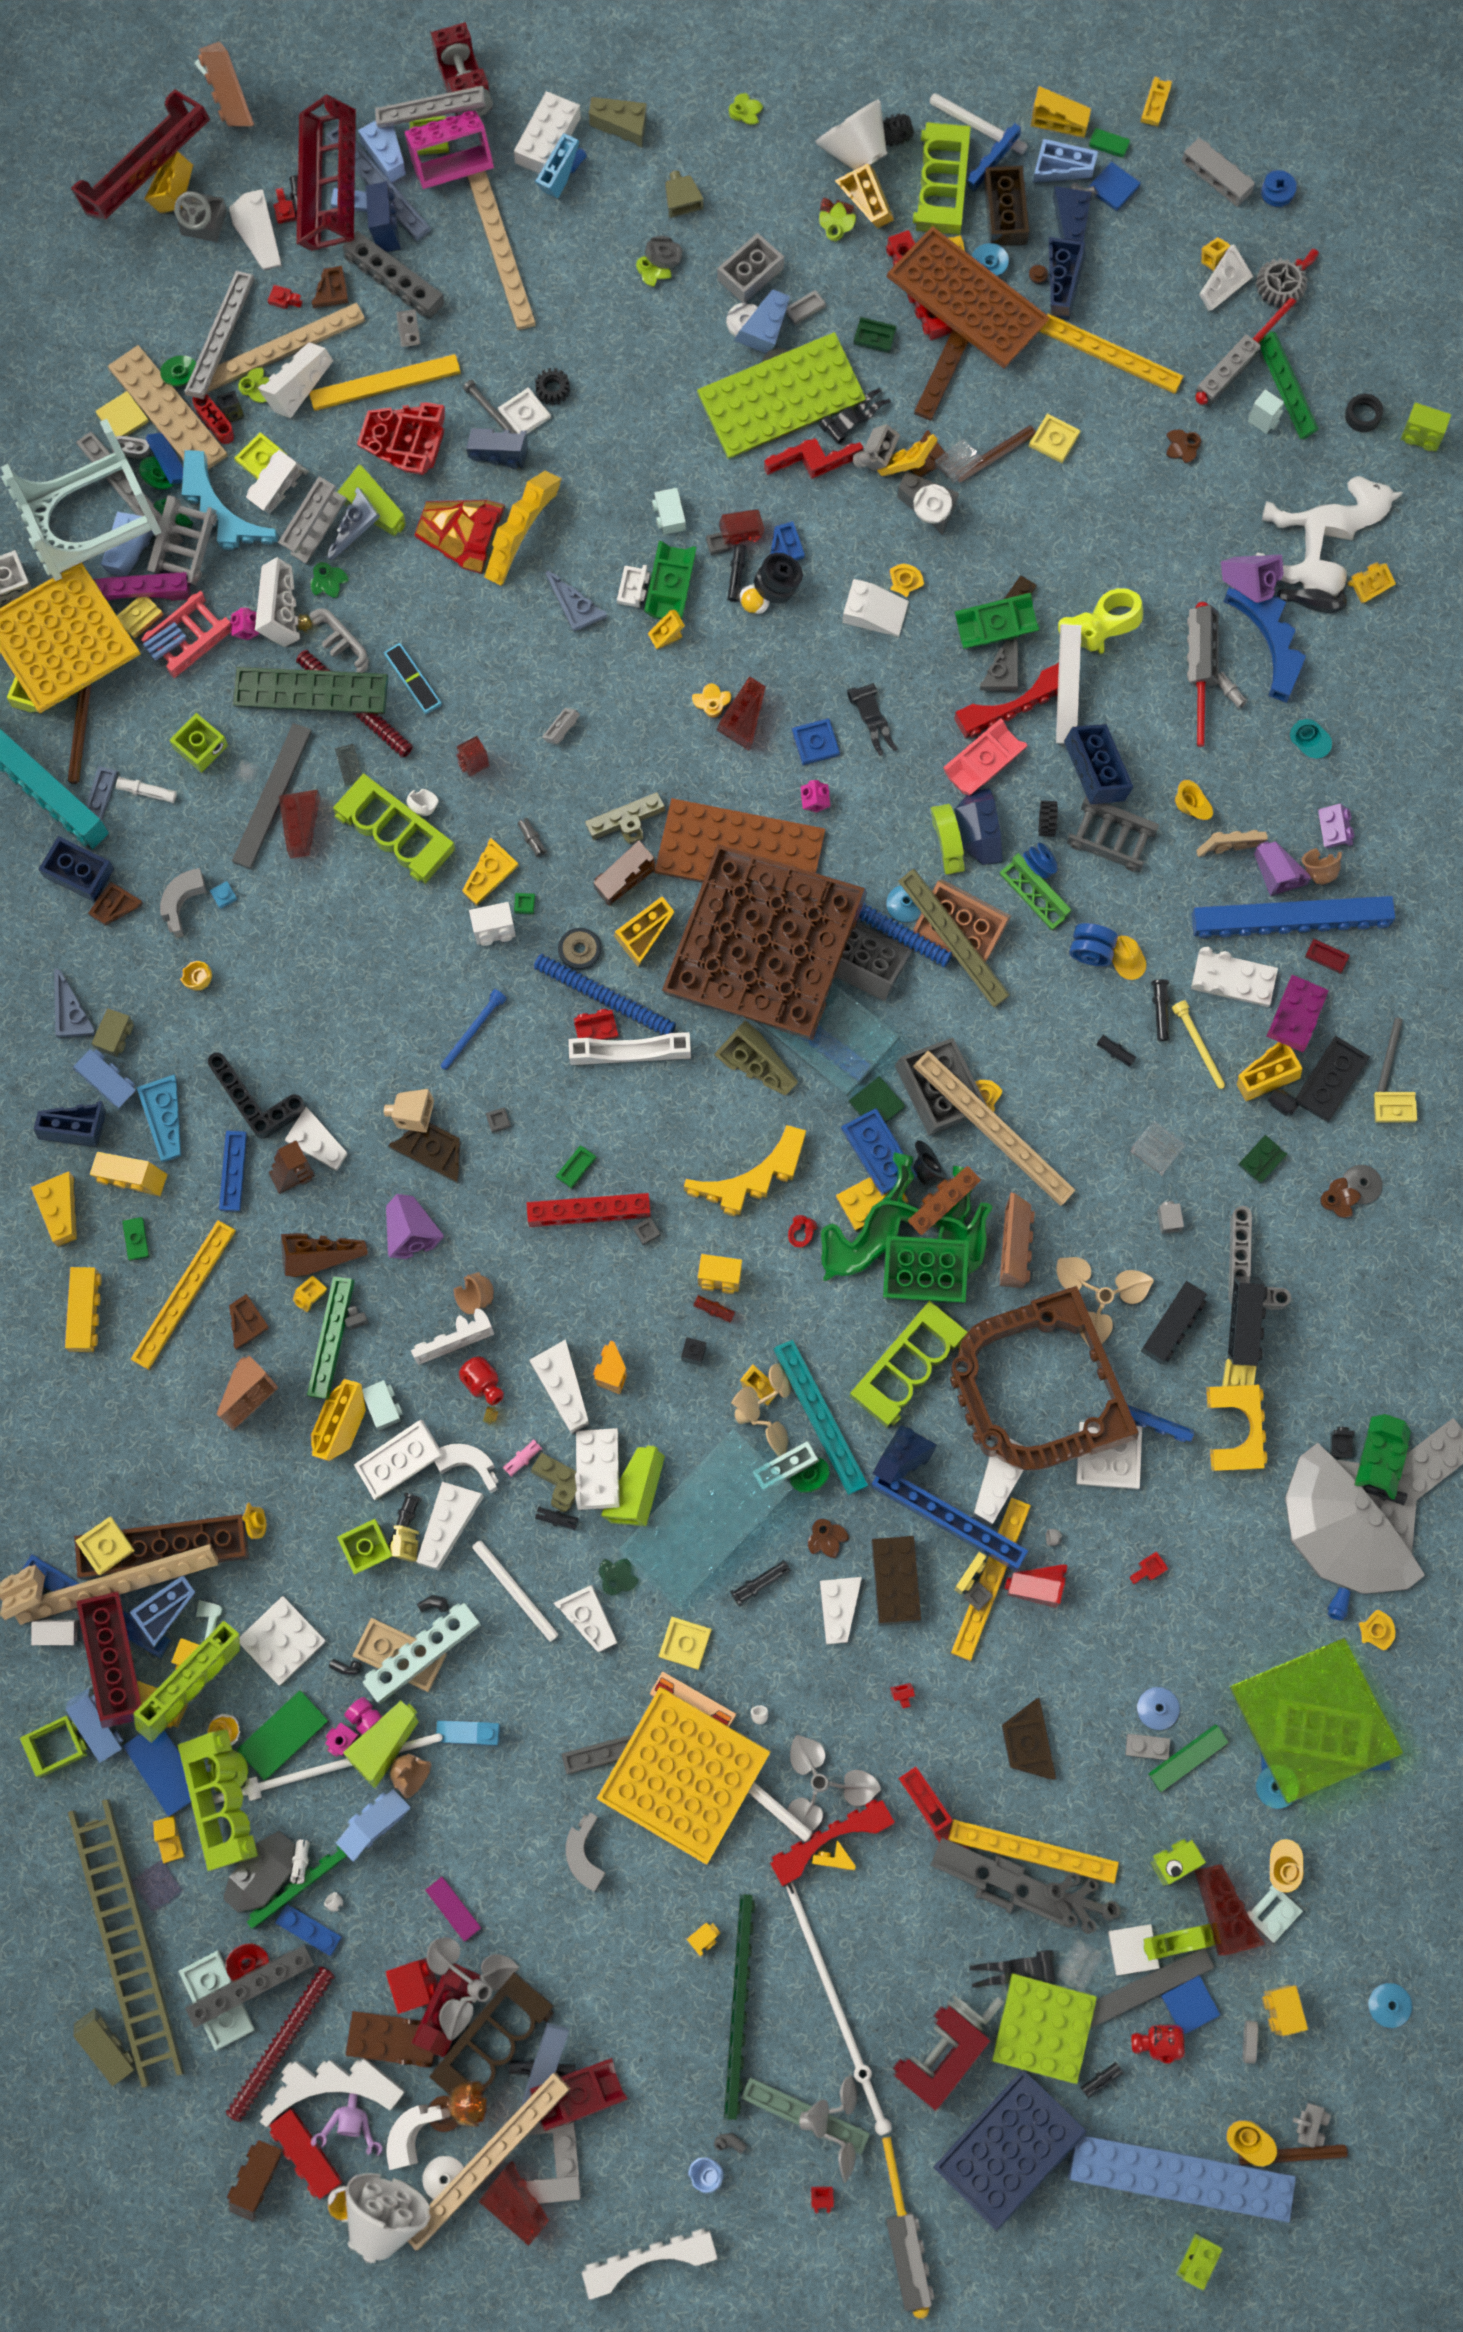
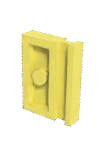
(139, 616)
(1395, 1107)
(1238, 1374)
(404, 1544)
(967, 1581)

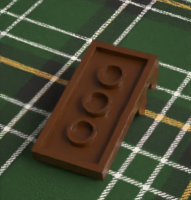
(386, 2039)

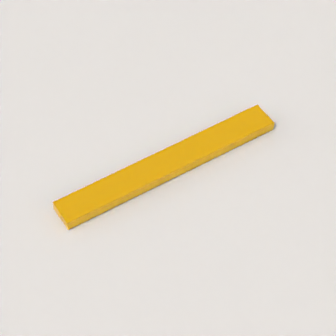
(1112, 354)
(384, 382)
(183, 1295)
(991, 1580)
(1033, 1851)

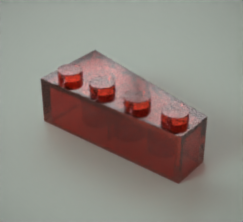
(1226, 1912)

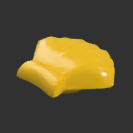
(905, 579)
(990, 1092)
(254, 1521)
(1378, 1630)

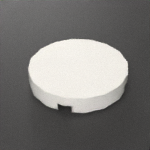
(735, 320)
(932, 504)

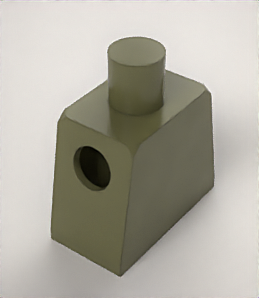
(682, 195)

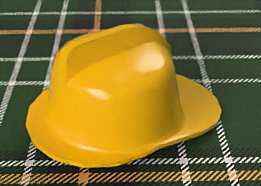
(1192, 801)
(1128, 958)
(1286, 1866)
(1252, 2143)

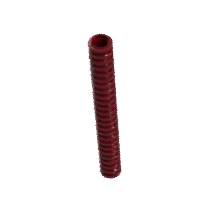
(374, 721)
(280, 2044)

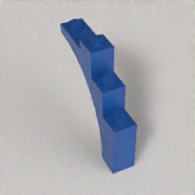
(1278, 635)

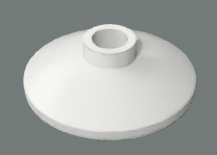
(435, 2169)

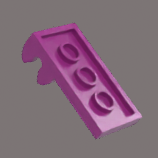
(1297, 1013)

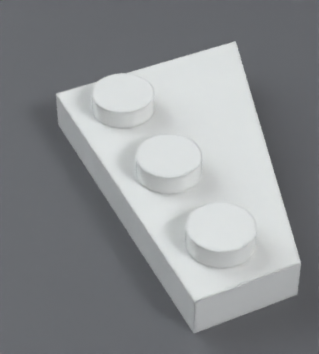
(1226, 278)
(316, 1140)
(838, 1606)
(589, 1618)

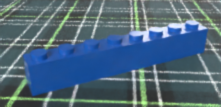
(953, 1521)

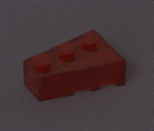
(742, 715)
(299, 820)
(514, 2205)

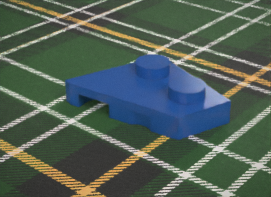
(787, 541)

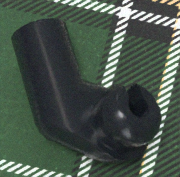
(433, 1601)
(344, 1669)

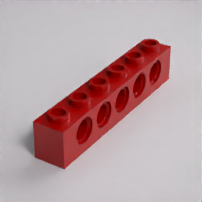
(934, 328)
(588, 1210)

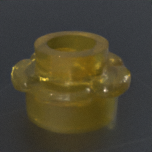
(304, 622)
(490, 1415)

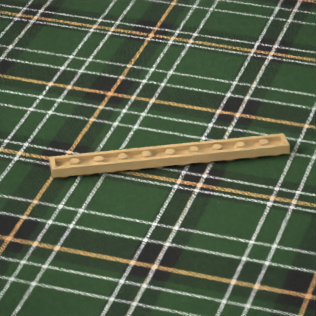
(501, 250)
(286, 345)
(994, 1128)
(122, 1581)
(491, 2156)

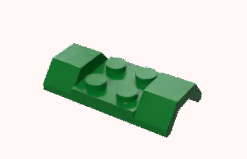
(669, 580)
(996, 621)
(1384, 1453)

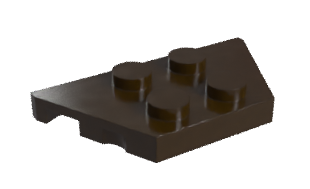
(431, 1149)
(1028, 1742)

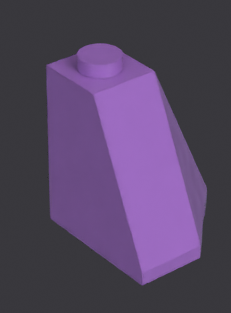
(1253, 575)
(1279, 869)
(409, 1228)

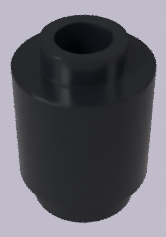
(1283, 1102)

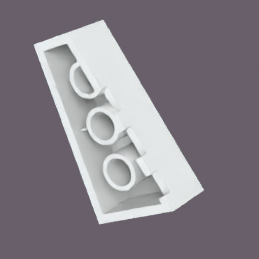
(296, 379)
(276, 603)
(560, 1382)
(449, 1517)

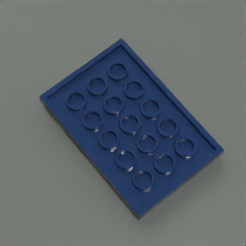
(1009, 2149)

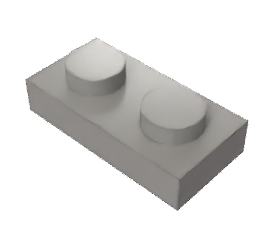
(560, 726)
(1147, 1747)

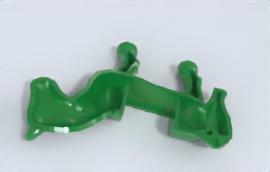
(883, 1220)

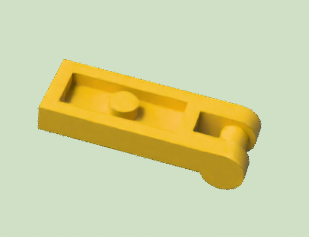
(1156, 102)

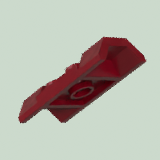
(430, 2032)
(589, 2093)

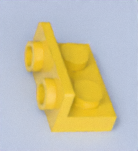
(1372, 582)

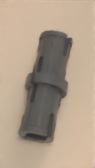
(532, 837)

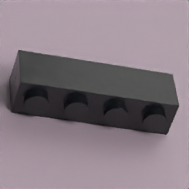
(1174, 1322)

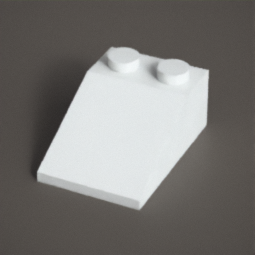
(874, 608)

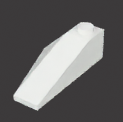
(254, 225)

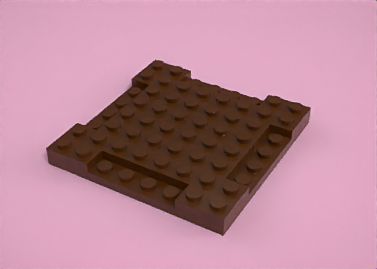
(764, 941)

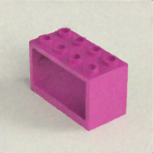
(453, 165)

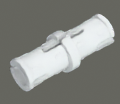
(300, 1861)

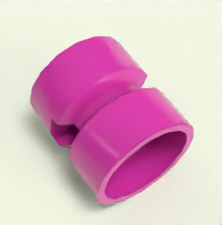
(362, 1714)

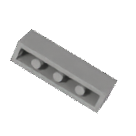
(1218, 172)

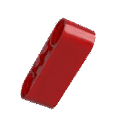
(216, 428)

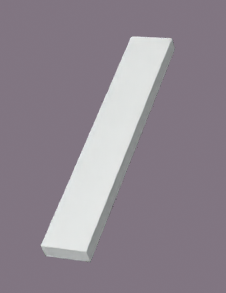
(1068, 680)

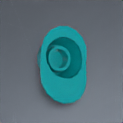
(1311, 738)

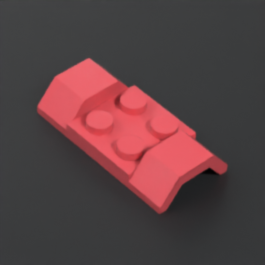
(983, 758)

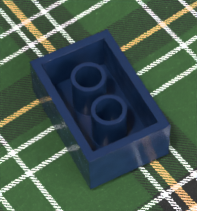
(76, 869)

